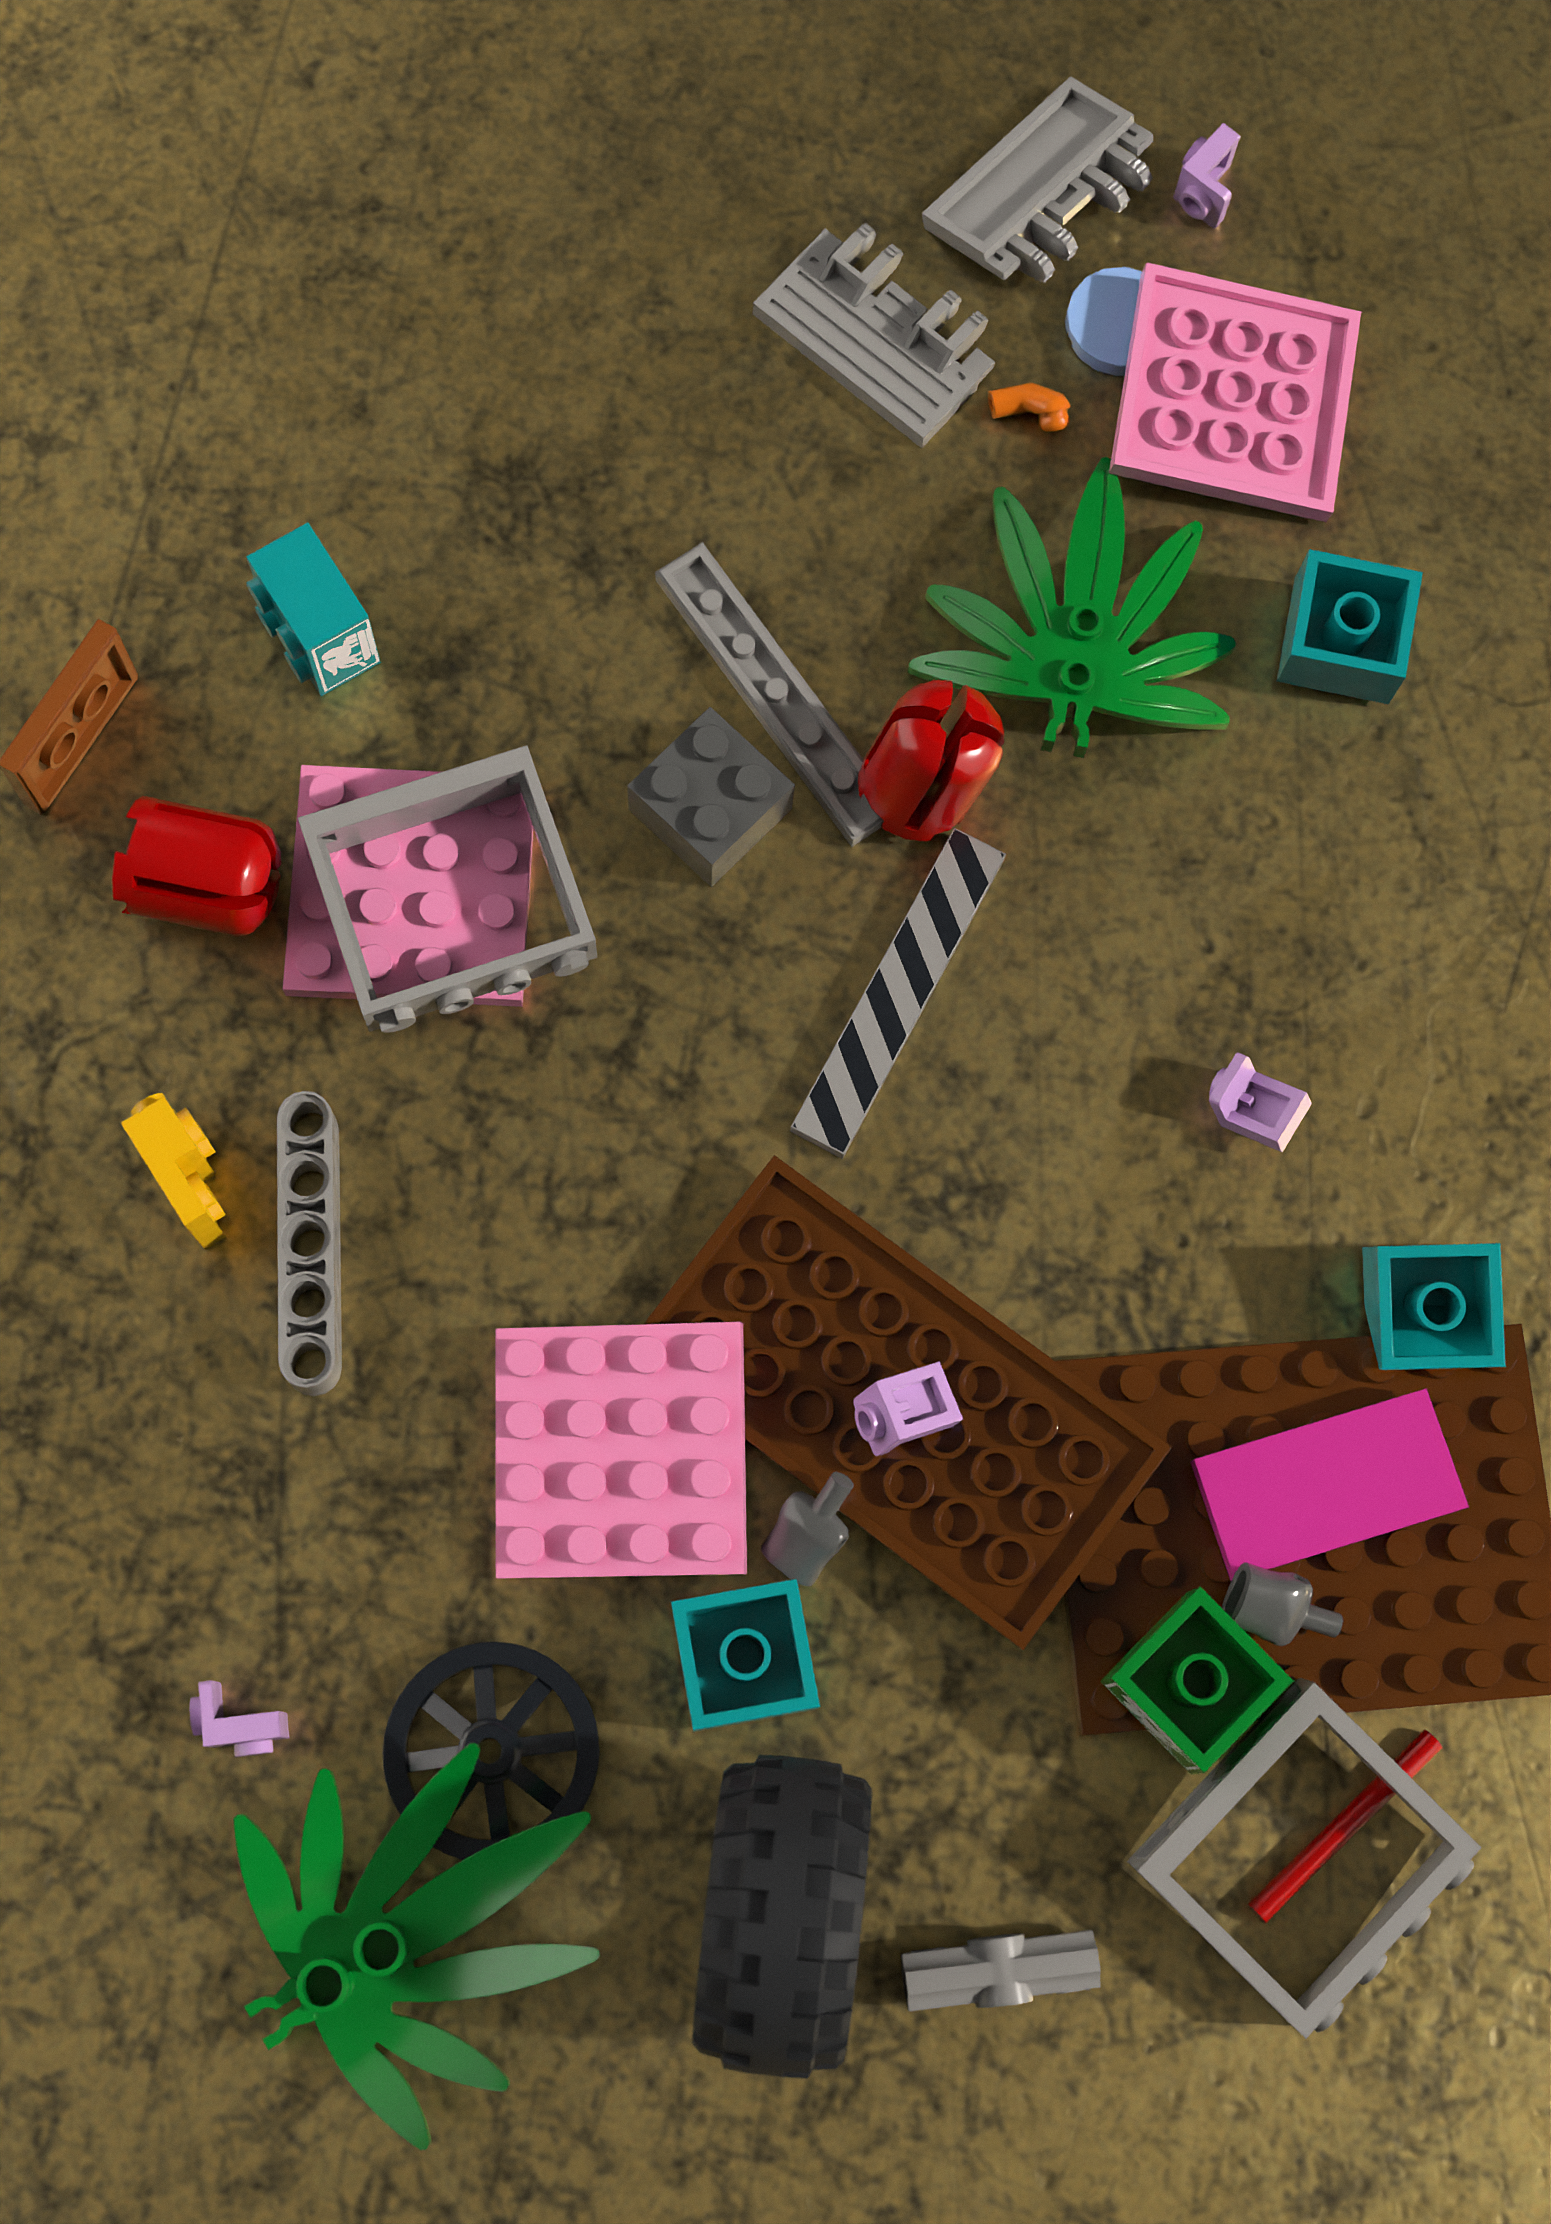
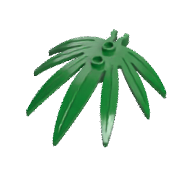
(1080, 648)
(362, 1960)

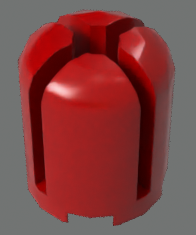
(931, 767)
(197, 868)

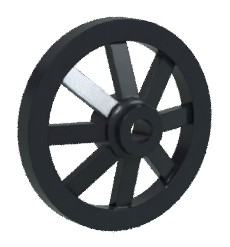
(481, 1658)

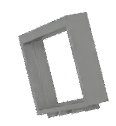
(425, 802)
(1231, 1781)

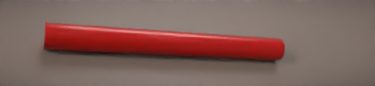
(1339, 1831)

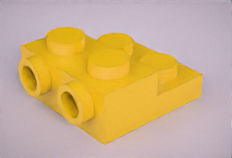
(177, 1156)

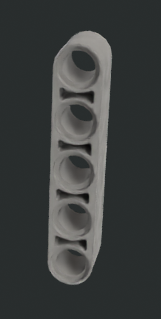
(302, 1214)

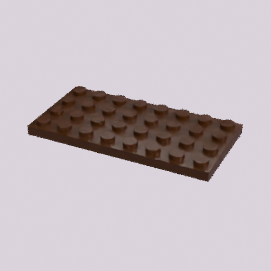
(984, 1509)

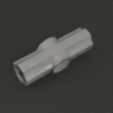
(1000, 1970)

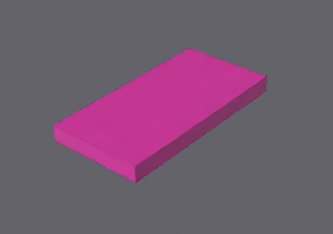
(1329, 1483)

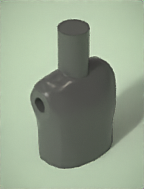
(809, 1531)
(1276, 1605)

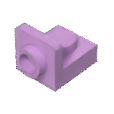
(905, 1408)

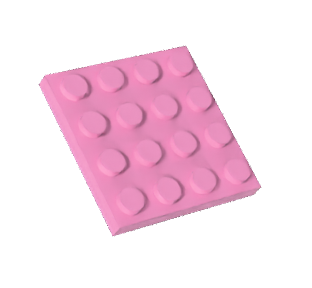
(1236, 392)
(416, 898)
(620, 1450)

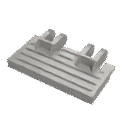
(1042, 167)
(879, 345)

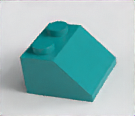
(1435, 1305)

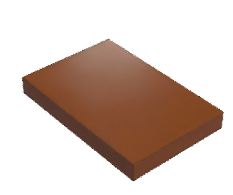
(69, 718)

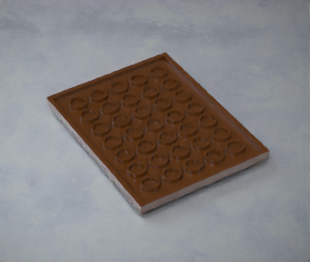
(1426, 1609)

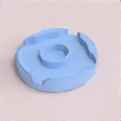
(1103, 318)

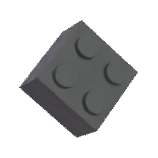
(710, 796)

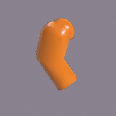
(1031, 398)

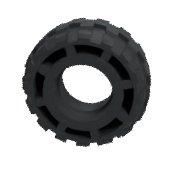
(783, 1917)

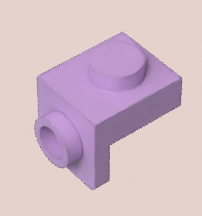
(1198, 182)
(1257, 1104)
(247, 1733)

